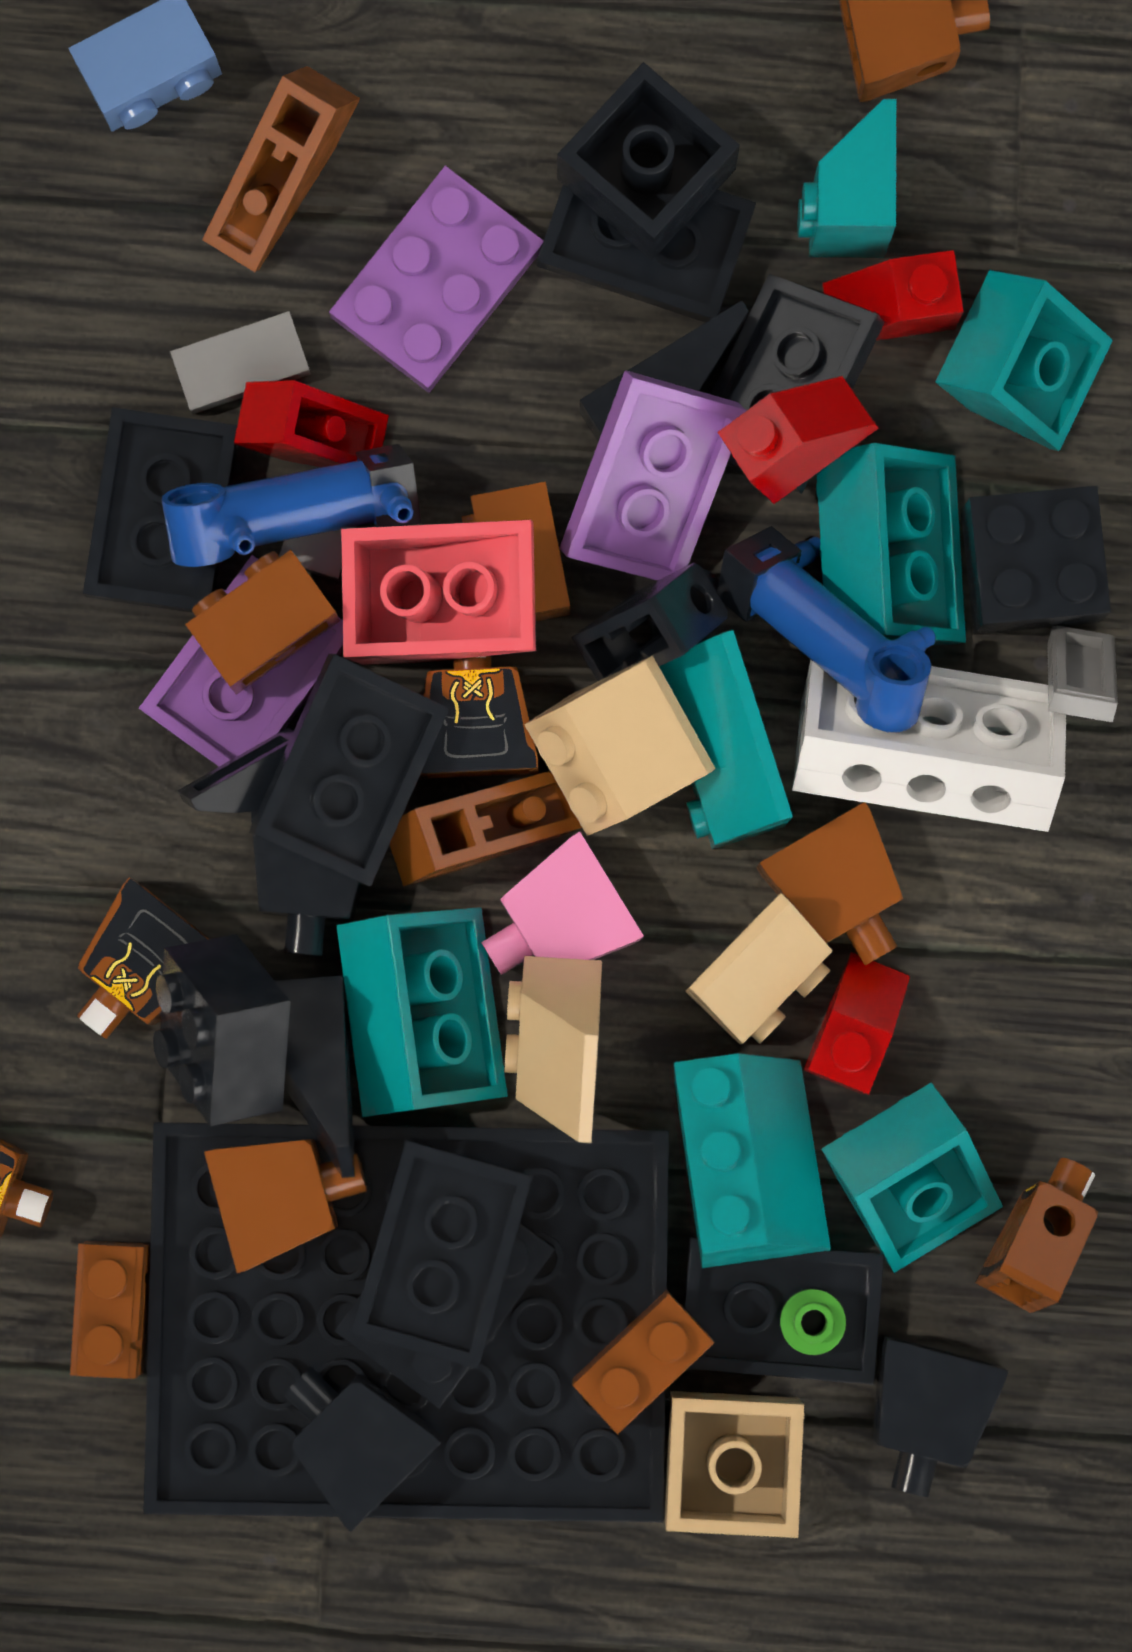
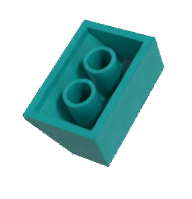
(894, 539)
(745, 789)
(421, 1010)
(750, 1158)

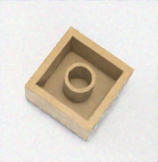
(734, 1464)

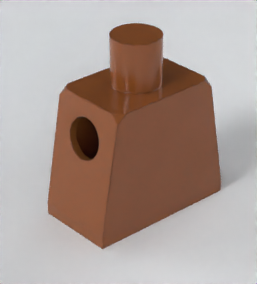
(906, 40)
(840, 881)
(276, 1197)

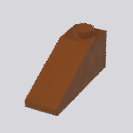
(280, 165)
(480, 827)

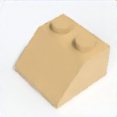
(619, 746)
(761, 971)
(556, 1040)

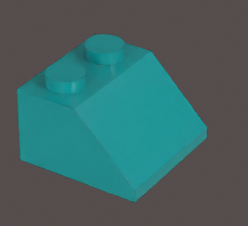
(853, 193)
(1024, 358)
(913, 1176)

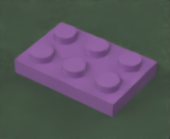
(437, 279)
(650, 478)
(216, 722)

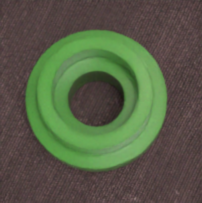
(795, 1309)

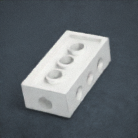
(975, 754)

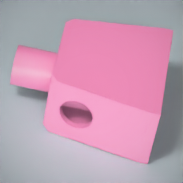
(563, 912)

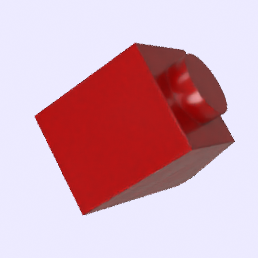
(907, 293)
(306, 424)
(796, 434)
(858, 1025)

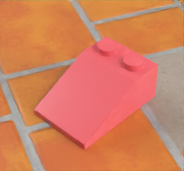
(438, 591)

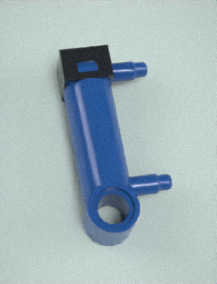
(213, 521)
(885, 675)

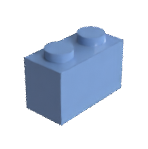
(146, 63)

